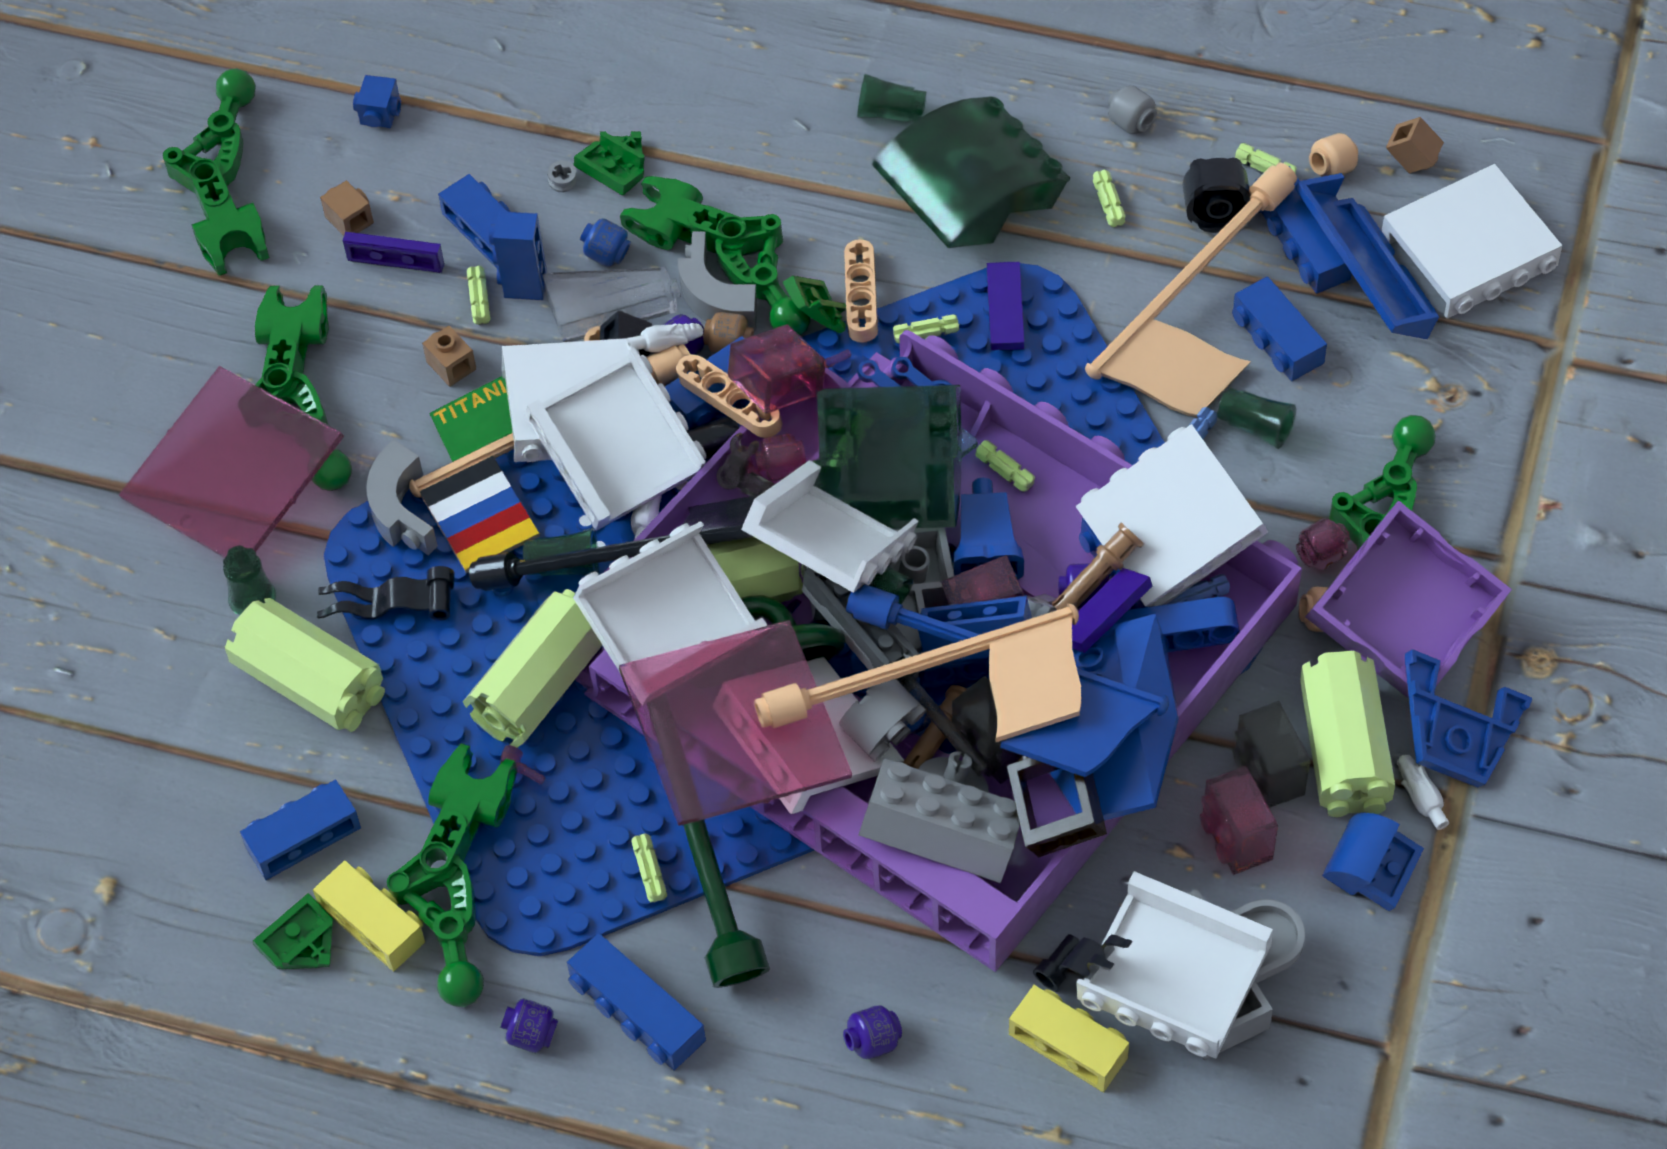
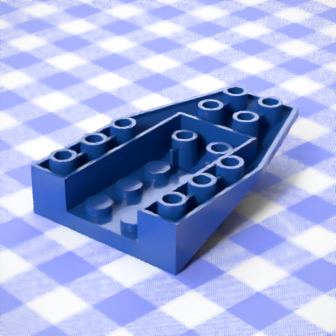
(1133, 776)

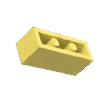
(370, 915)
(1069, 1037)

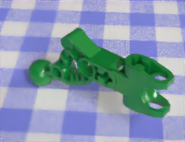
(207, 178)
(729, 236)
(288, 335)
(1412, 438)
(463, 807)

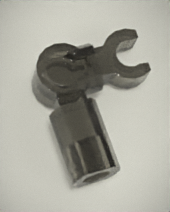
(735, 470)

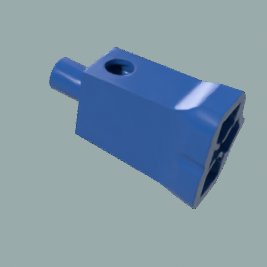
(986, 530)

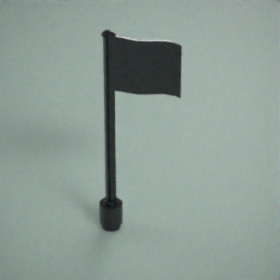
(504, 570)

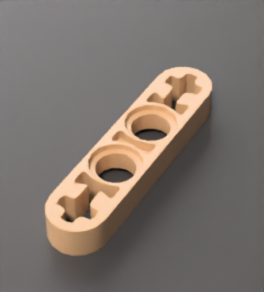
(861, 290)
(725, 399)

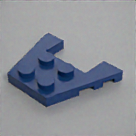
(1455, 737)

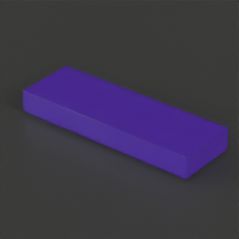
(393, 252)
(1005, 306)
(1108, 607)

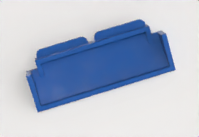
(1369, 257)

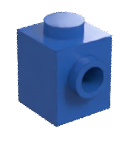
(377, 101)

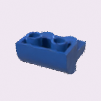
(1373, 859)

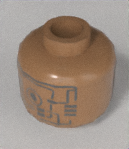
(725, 329)

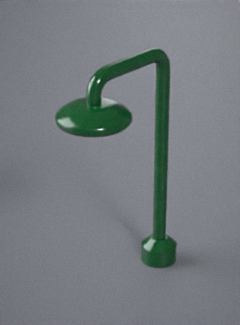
(735, 953)

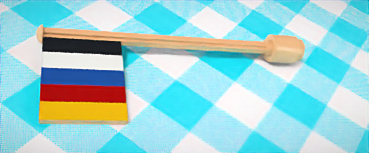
(477, 502)

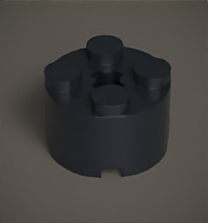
(1215, 192)

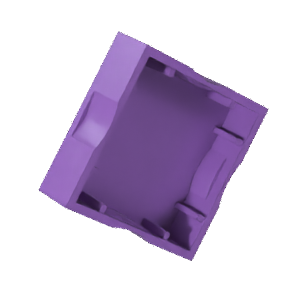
(1405, 595)

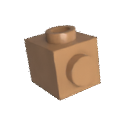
(1415, 145)
(347, 208)
(449, 355)

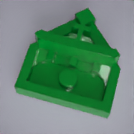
(614, 161)
(815, 301)
(298, 937)

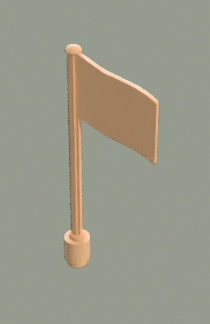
(1170, 361)
(1029, 676)

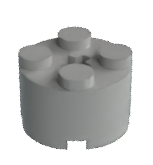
(882, 718)

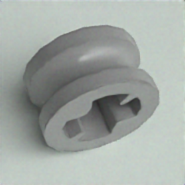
(567, 169)

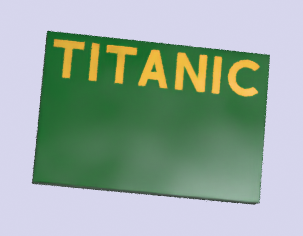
(474, 419)

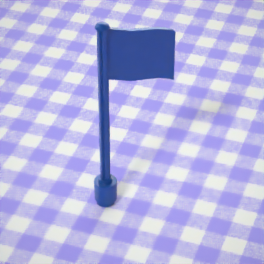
(1076, 744)

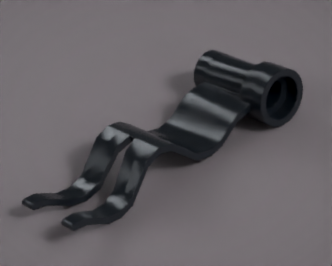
(397, 592)
(1080, 956)

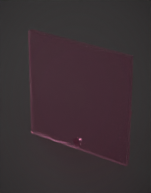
(231, 465)
(706, 729)

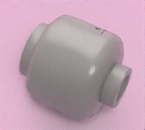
(1132, 109)

